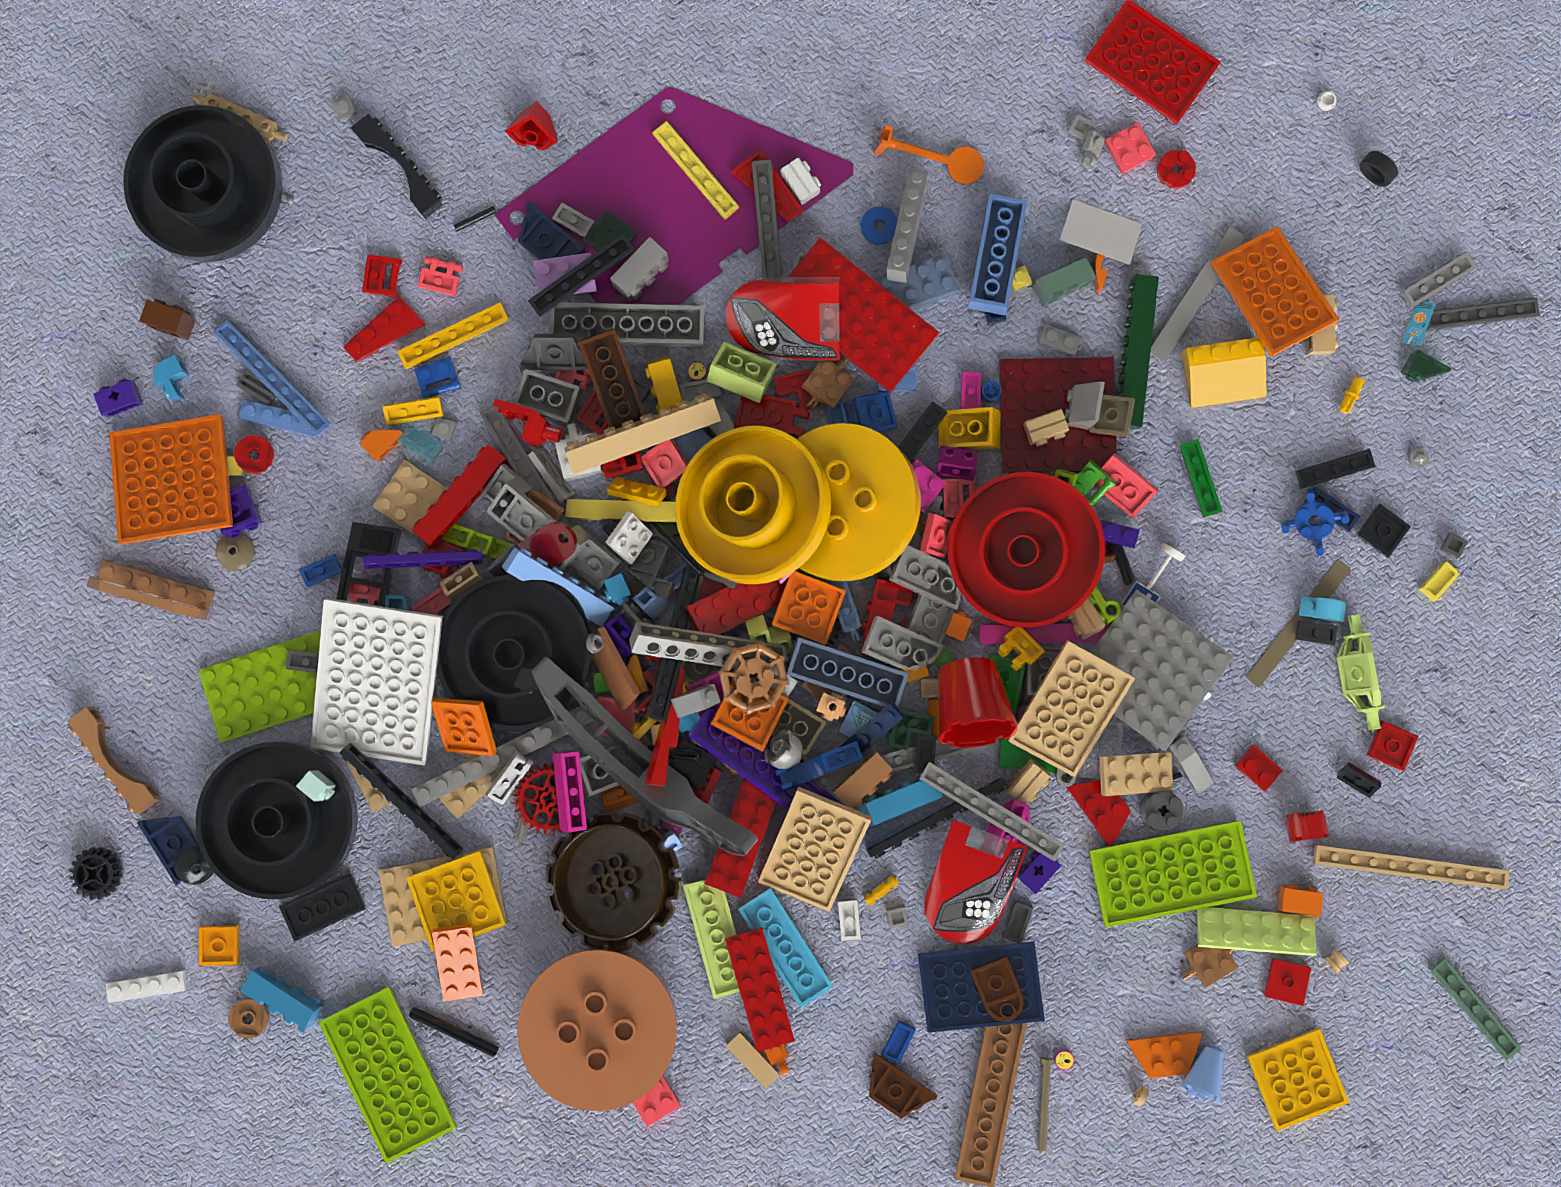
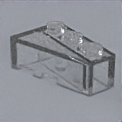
(1107, 745)

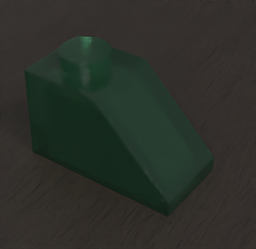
(1423, 367)

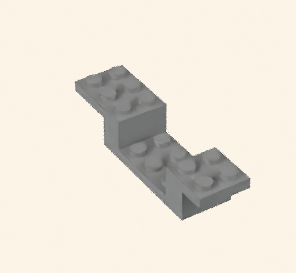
(524, 517)

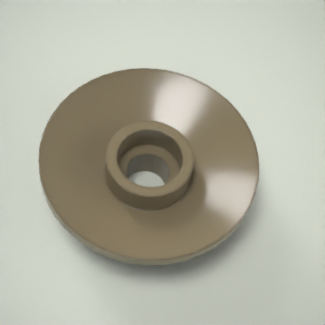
(244, 552)

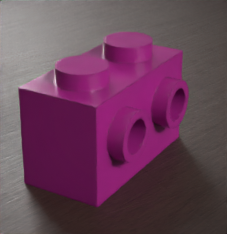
(957, 463)

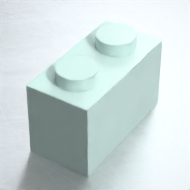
(316, 786)

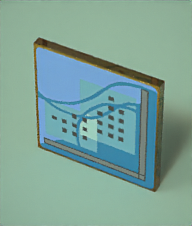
(856, 718)

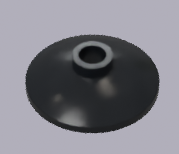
(185, 863)

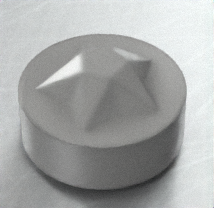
(1418, 457)

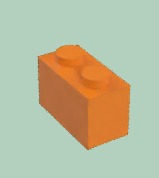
(1300, 900)

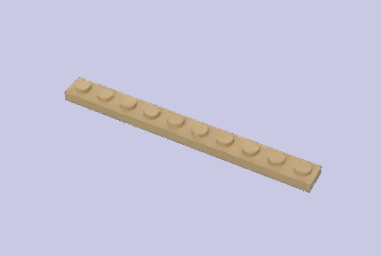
(1411, 867)

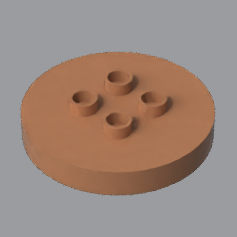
(597, 1029)

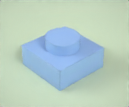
(672, 841)

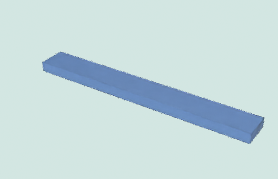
(272, 378)

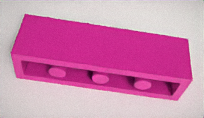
(569, 791)

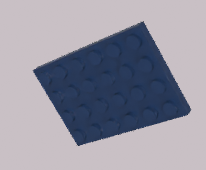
(953, 997)

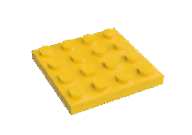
(457, 895)
(1297, 1079)

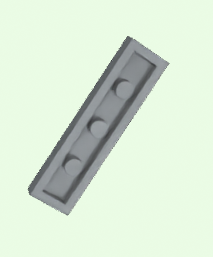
(1438, 280)

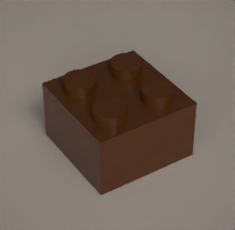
(167, 319)

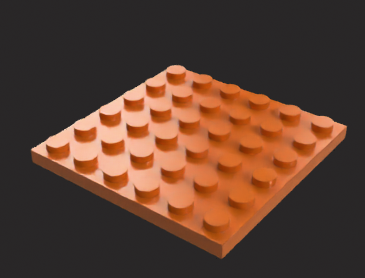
(170, 479)

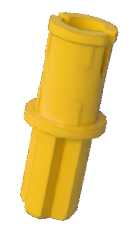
(1351, 395)

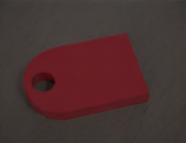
(549, 544)

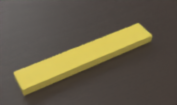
(695, 170)
(616, 509)

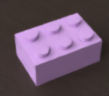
(551, 269)

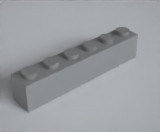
(907, 226)

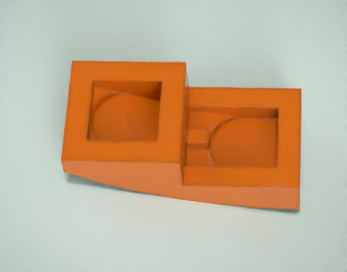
(1099, 272)

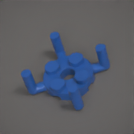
(1314, 531)

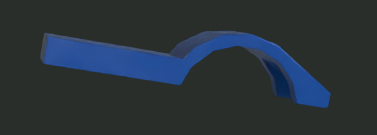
(820, 765)

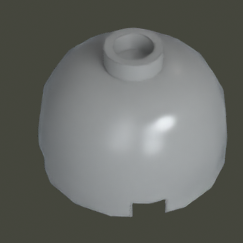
(784, 751)

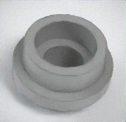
(594, 643)

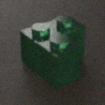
(913, 721)

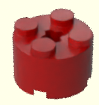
(1307, 827)

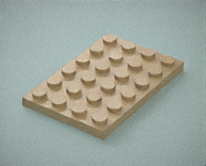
(1071, 708)
(814, 849)
(400, 907)

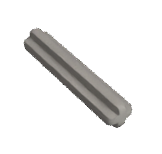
(522, 830)

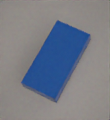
(898, 1042)

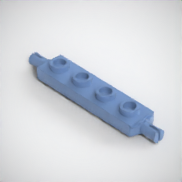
(848, 612)

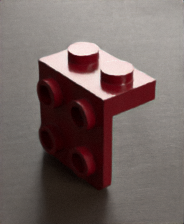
(650, 677)

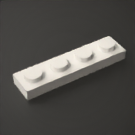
(146, 986)

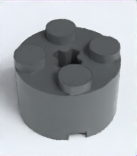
(1162, 821)

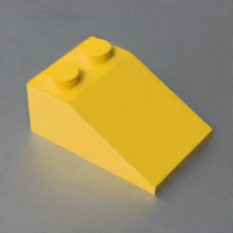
(971, 429)

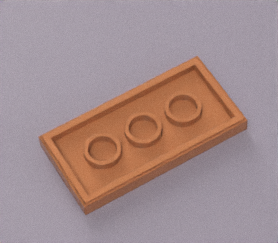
(615, 672)

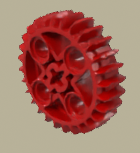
(545, 808)

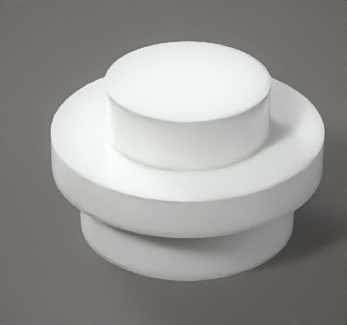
(1326, 101)

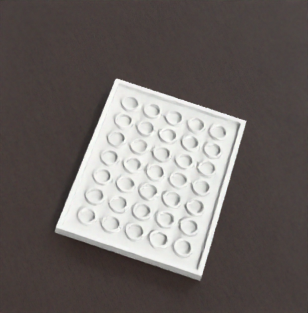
(376, 680)

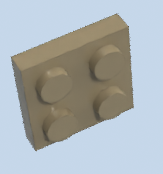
(1114, 416)

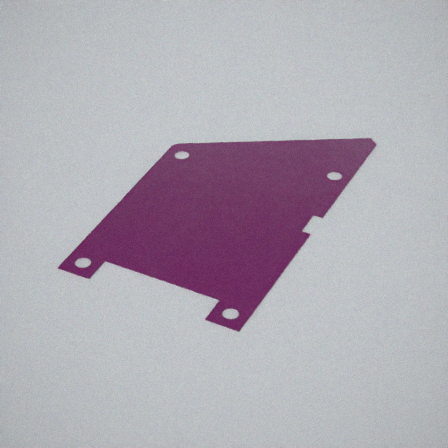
(651, 193)

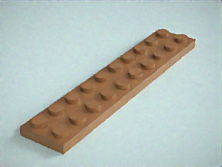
(990, 1104)

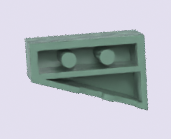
(1063, 281)

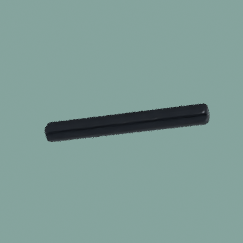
(677, 547)
(453, 1031)

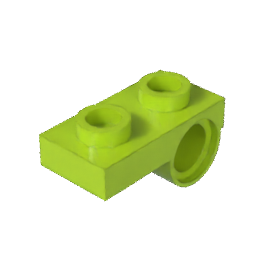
(1100, 605)

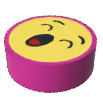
(697, 371)
(1064, 1059)

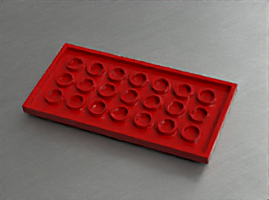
(874, 325)

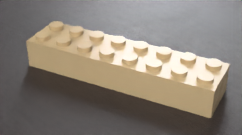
(642, 433)

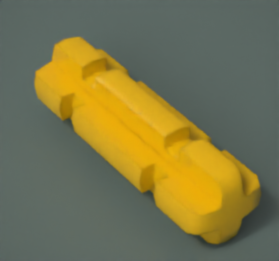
(882, 889)

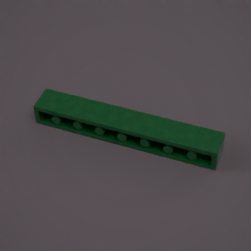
(1138, 343)

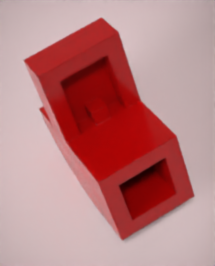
(623, 466)

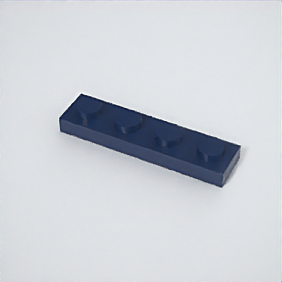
(876, 727)

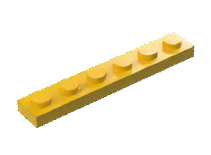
(453, 335)

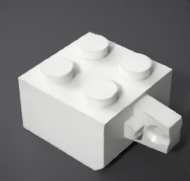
(565, 466)

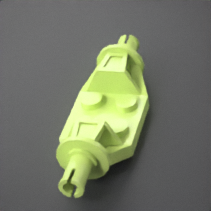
(1359, 672)

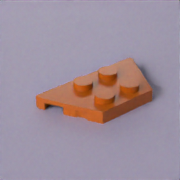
(1166, 1053)

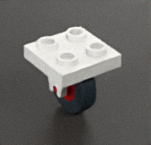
(627, 536)

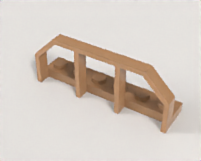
(154, 585)

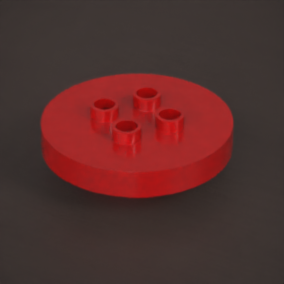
(1026, 549)

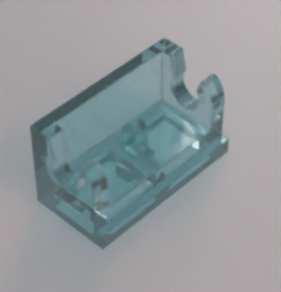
(421, 444)

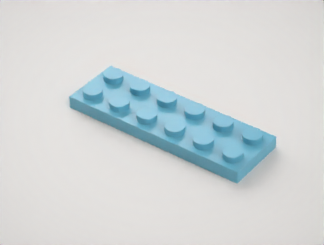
(787, 947)

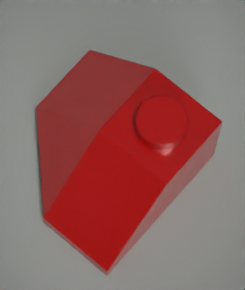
(533, 128)

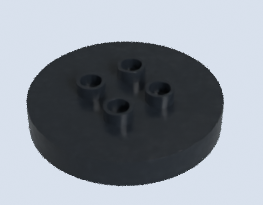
(202, 183)
(507, 627)
(268, 833)

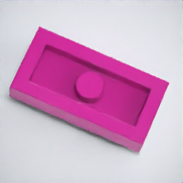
(970, 390)

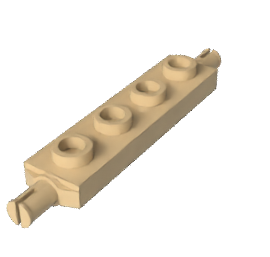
(266, 127)

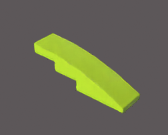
(474, 540)

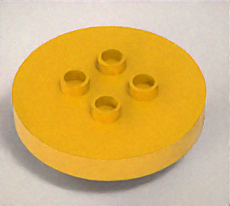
(871, 501)
(753, 505)

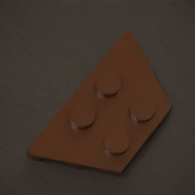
(896, 1089)

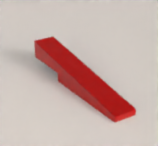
(666, 738)

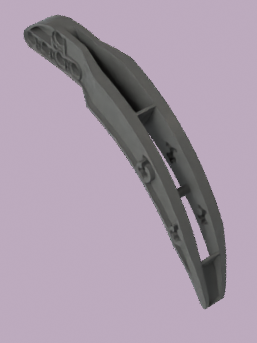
(671, 803)

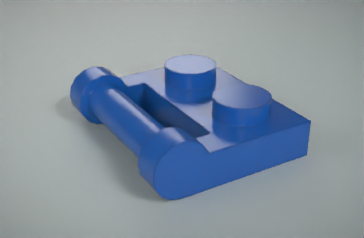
(434, 373)

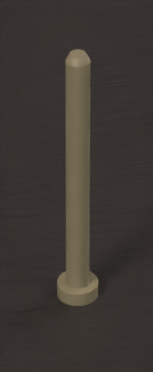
(1047, 1062)

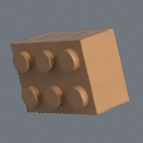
(863, 780)

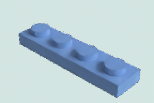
(272, 417)

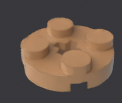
(239, 1024)

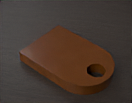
(998, 988)

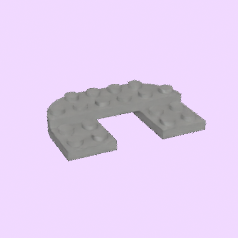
(937, 599)

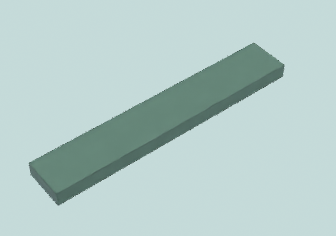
(1474, 1008)

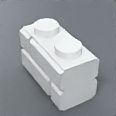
(800, 180)

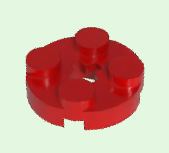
(1171, 178)
(249, 444)

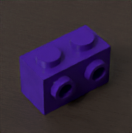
(620, 634)

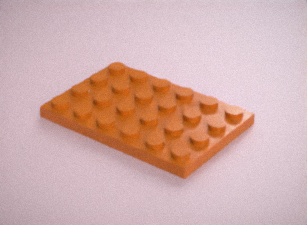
(1274, 291)

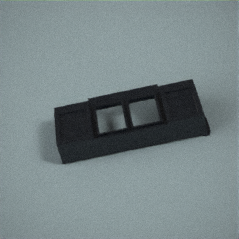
(365, 540)

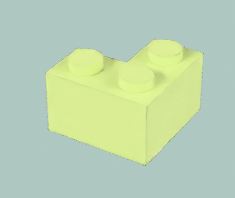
(759, 632)

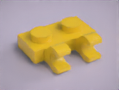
(1024, 645)

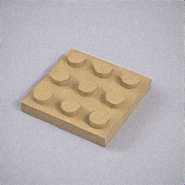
(408, 496)

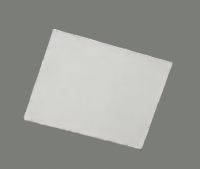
(1101, 231)

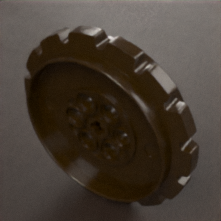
(651, 888)

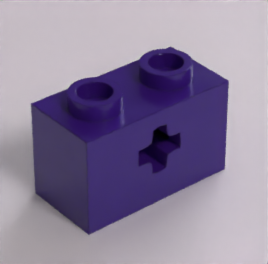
(128, 398)
(1037, 881)

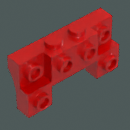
(883, 603)

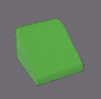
(599, 683)

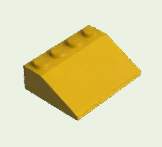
(1225, 372)

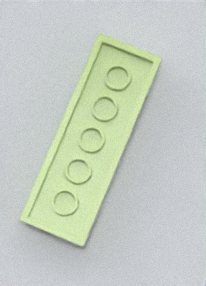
(712, 924)
(1256, 931)

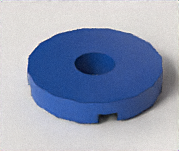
(874, 215)

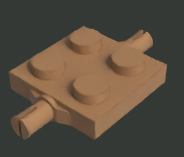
(827, 383)
(1209, 964)

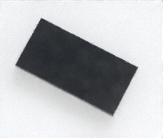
(322, 907)

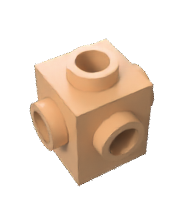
(824, 703)

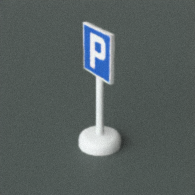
(1146, 590)

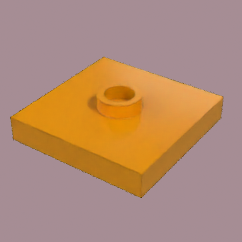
(218, 945)

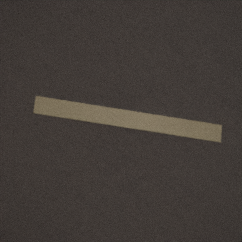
(1287, 636)

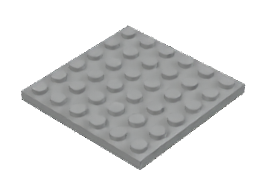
(1170, 668)

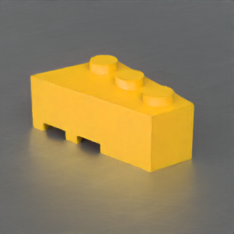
(664, 382)

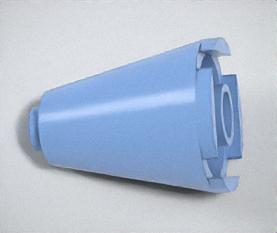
(1206, 1074)

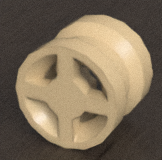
(1336, 961)

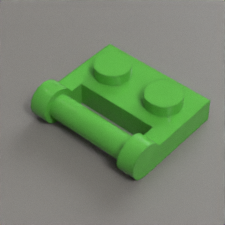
(1089, 477)

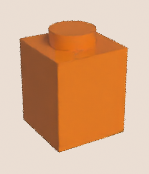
(958, 626)

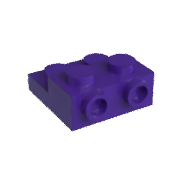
(244, 512)

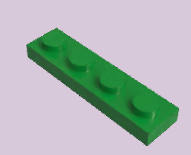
(1200, 478)

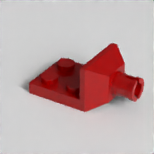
(536, 427)

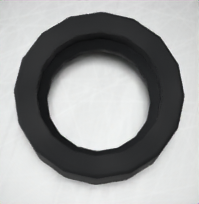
(1378, 168)

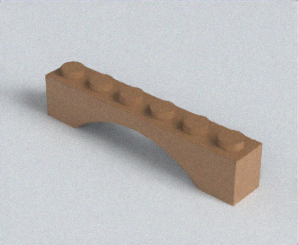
(90, 730)

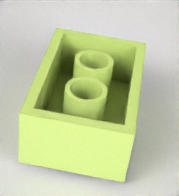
(741, 372)

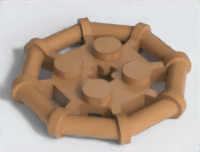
(764, 676)

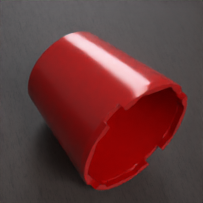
(973, 704)

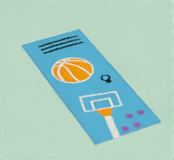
(1419, 323)

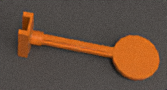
(963, 164)

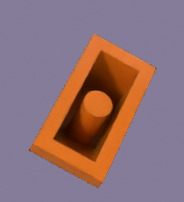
(380, 442)

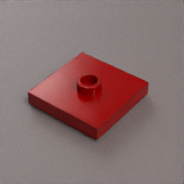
(1392, 746)
(1287, 981)

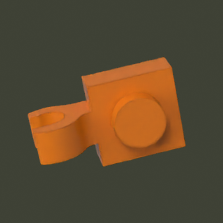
(777, 1055)

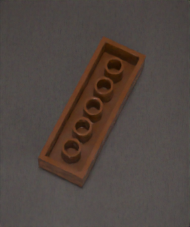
(611, 378)

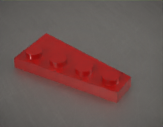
(785, 202)
(384, 329)

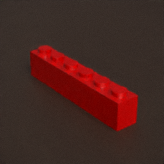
(459, 497)

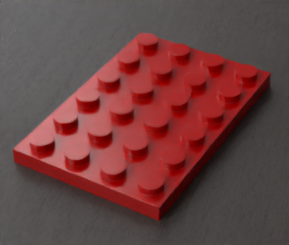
(1152, 61)

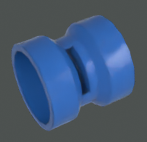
(990, 388)

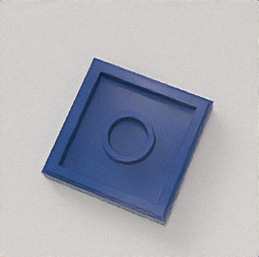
(875, 411)

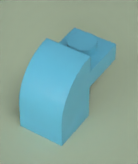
(1322, 608)

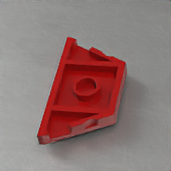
(1104, 812)

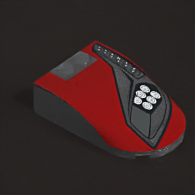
(787, 317)
(971, 883)

